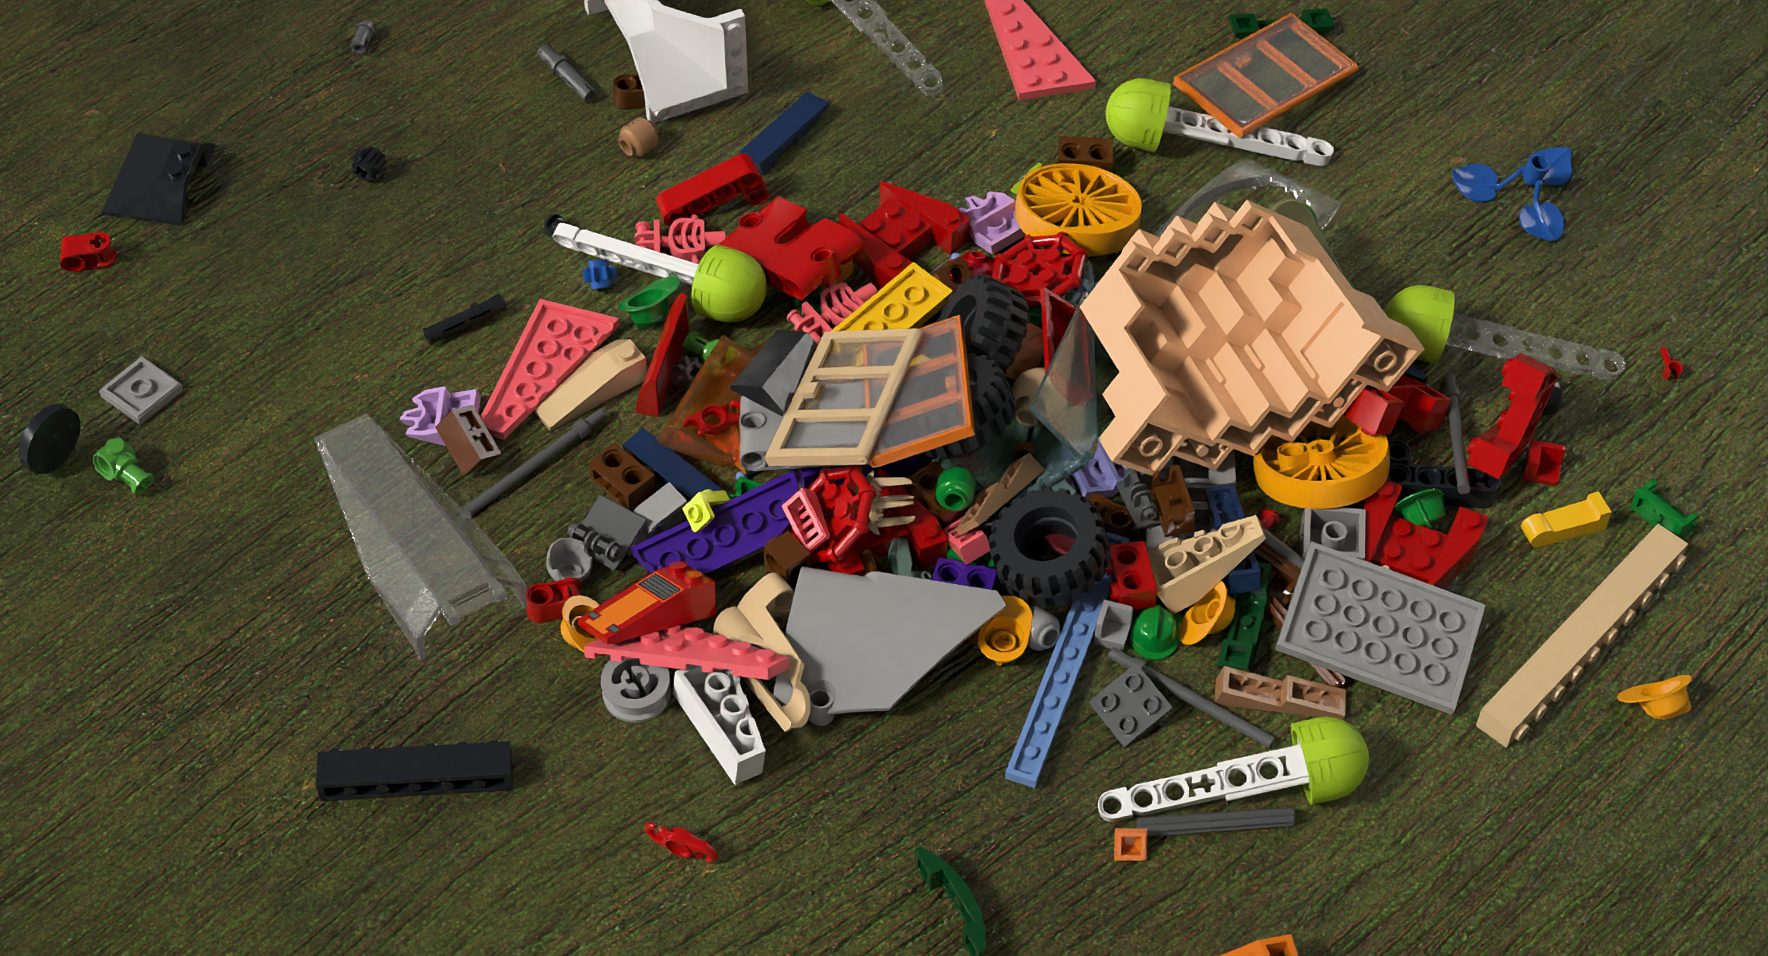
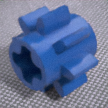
(599, 274)

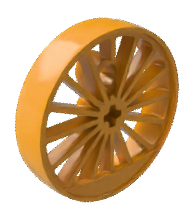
(1106, 205)
(1291, 469)

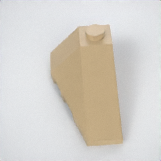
(593, 382)
(1193, 566)

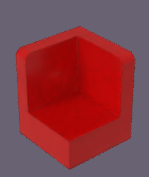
(1543, 462)

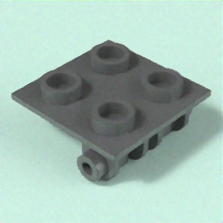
(1137, 497)
(608, 531)
(1131, 705)

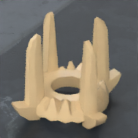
(887, 501)

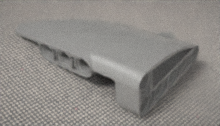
(875, 636)

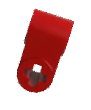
(85, 250)
(552, 596)

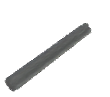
(1217, 821)

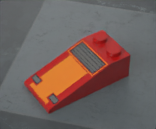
(653, 604)

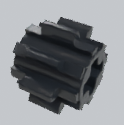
(369, 163)

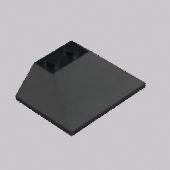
(156, 179)

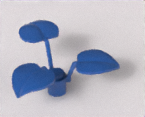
(1547, 166)

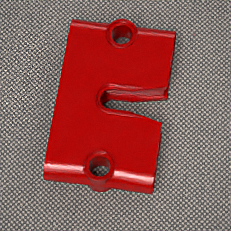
(790, 250)

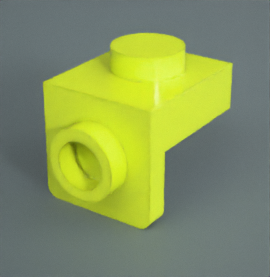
(700, 507)

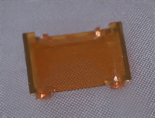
(708, 388)

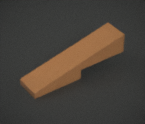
(989, 500)
(1290, 696)

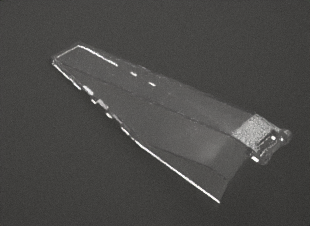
(411, 533)

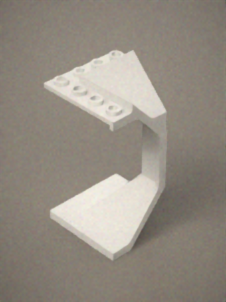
(681, 56)

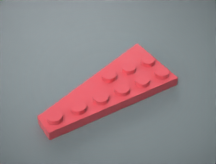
(1034, 54)
(545, 355)
(686, 645)

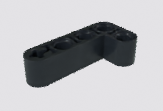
(1418, 478)

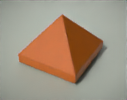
(1130, 844)

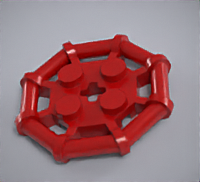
(1049, 262)
(842, 502)

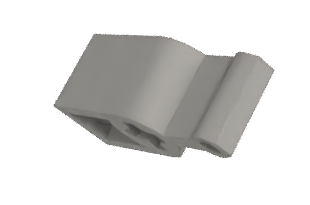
(662, 513)

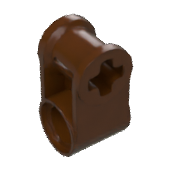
(628, 92)
(1114, 516)

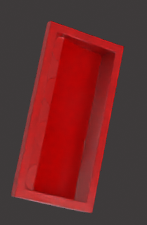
(1055, 320)
(666, 353)

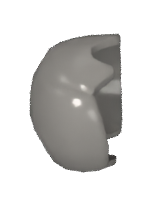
(568, 559)

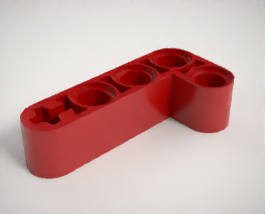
(713, 188)

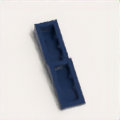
(787, 128)
(668, 465)
(1226, 508)

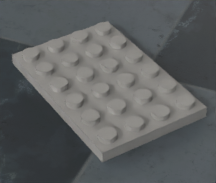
(1381, 627)

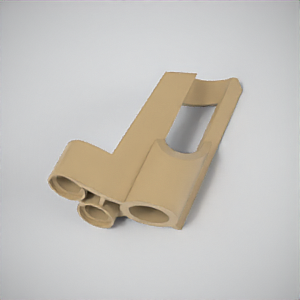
(760, 622)

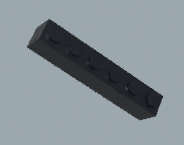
(414, 770)

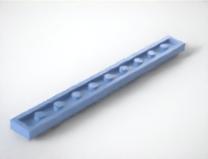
(1058, 683)

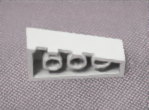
(722, 719)

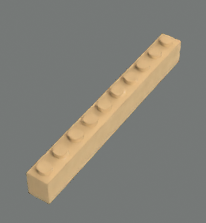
(1582, 636)

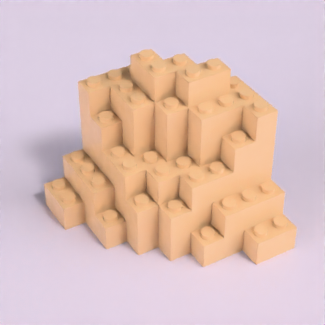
(1234, 338)

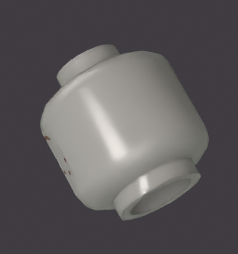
(1044, 629)

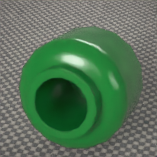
(955, 489)

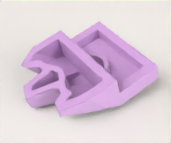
(993, 221)
(432, 408)
(1099, 475)

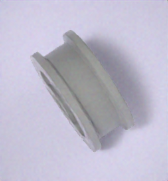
(624, 698)

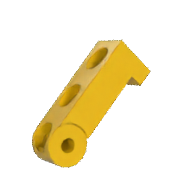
(1567, 522)

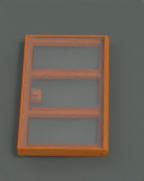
(1265, 75)
(932, 399)

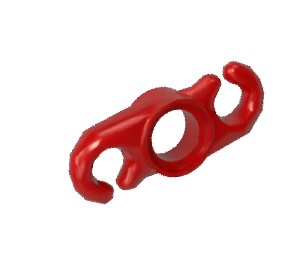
(727, 419)
(681, 842)

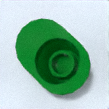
(651, 303)
(1423, 508)
(1155, 631)

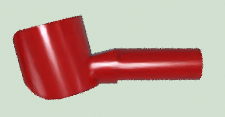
(1670, 364)

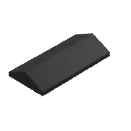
(776, 370)

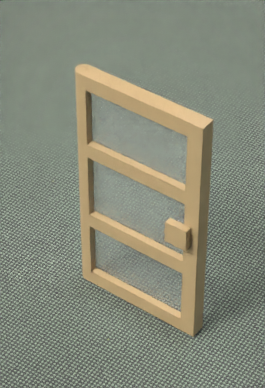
(844, 398)

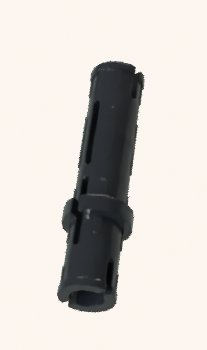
(475, 314)

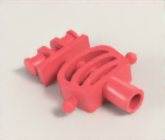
(685, 226)
(818, 324)

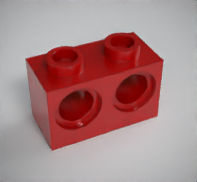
(1135, 575)

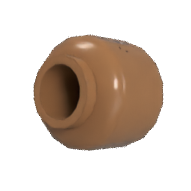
(639, 137)

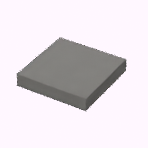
(141, 390)

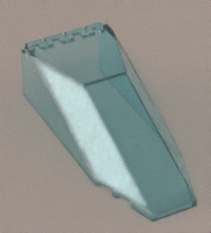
(1065, 405)

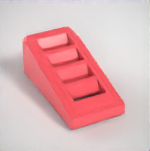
(793, 509)
(968, 545)

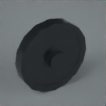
(49, 438)

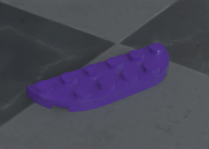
(733, 536)

